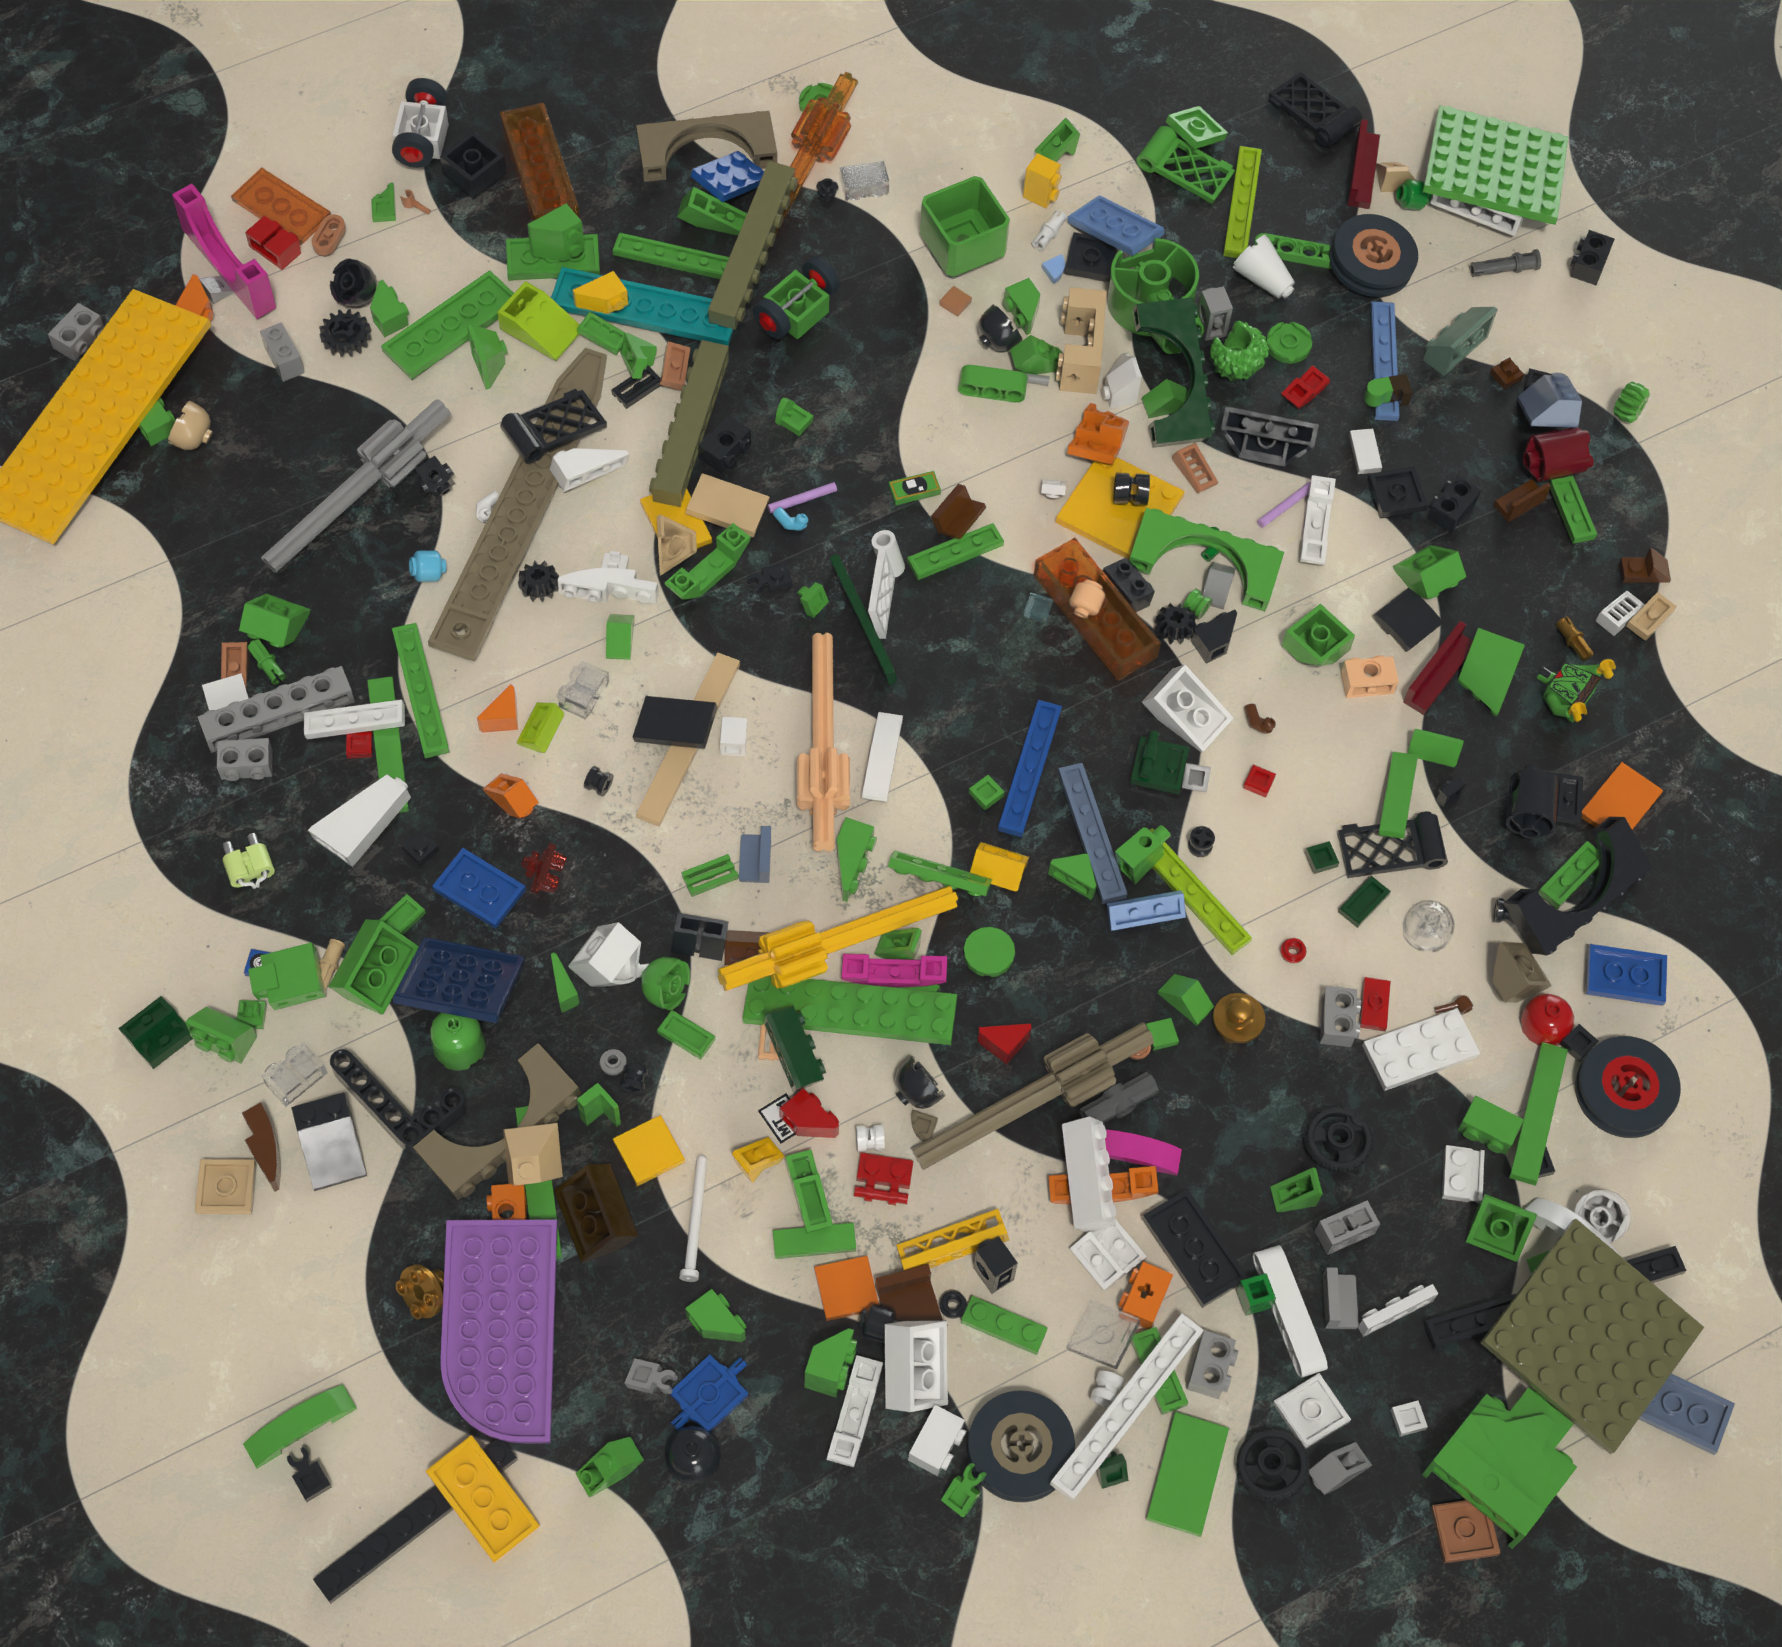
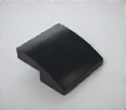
(1408, 619)

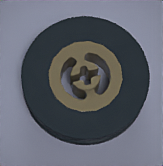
(1018, 1413)

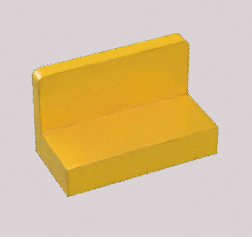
(1000, 865)

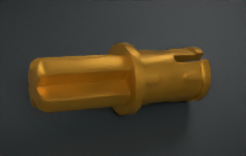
(1574, 638)

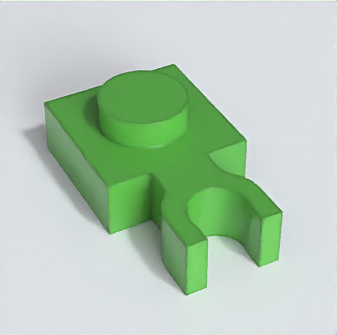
(961, 1492)

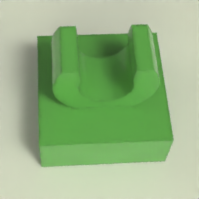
(813, 599)
(252, 1013)

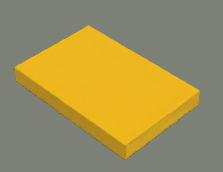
(677, 514)

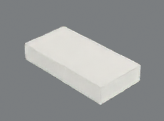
(1365, 451)

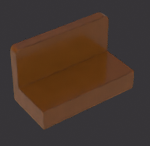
(1521, 499)
(957, 513)
(741, 945)

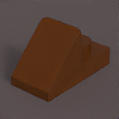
(1647, 569)

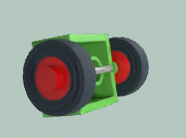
(798, 300)

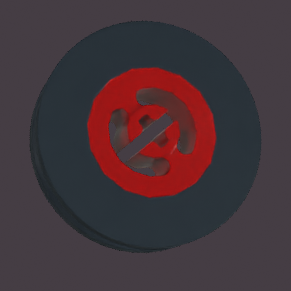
(1615, 1064)

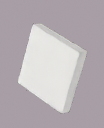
(1311, 1411)

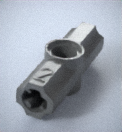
(1121, 1099)

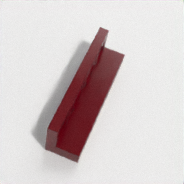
(1363, 168)
(1439, 670)

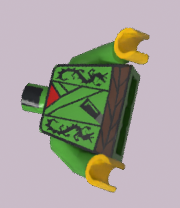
(1573, 687)

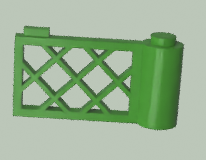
(1164, 145)

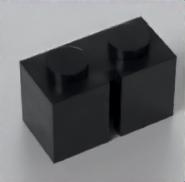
(699, 935)

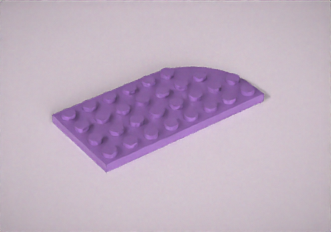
(500, 1326)

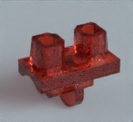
(542, 879)

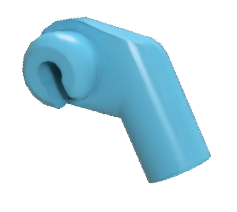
(790, 523)

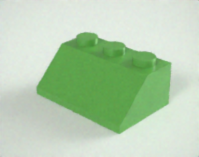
(374, 966)

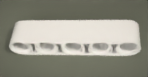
(1291, 1313)

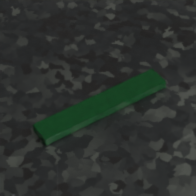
(863, 619)

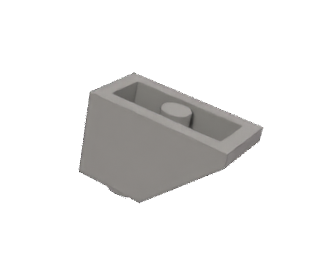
(1339, 1468)

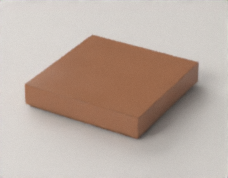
(1464, 1532)

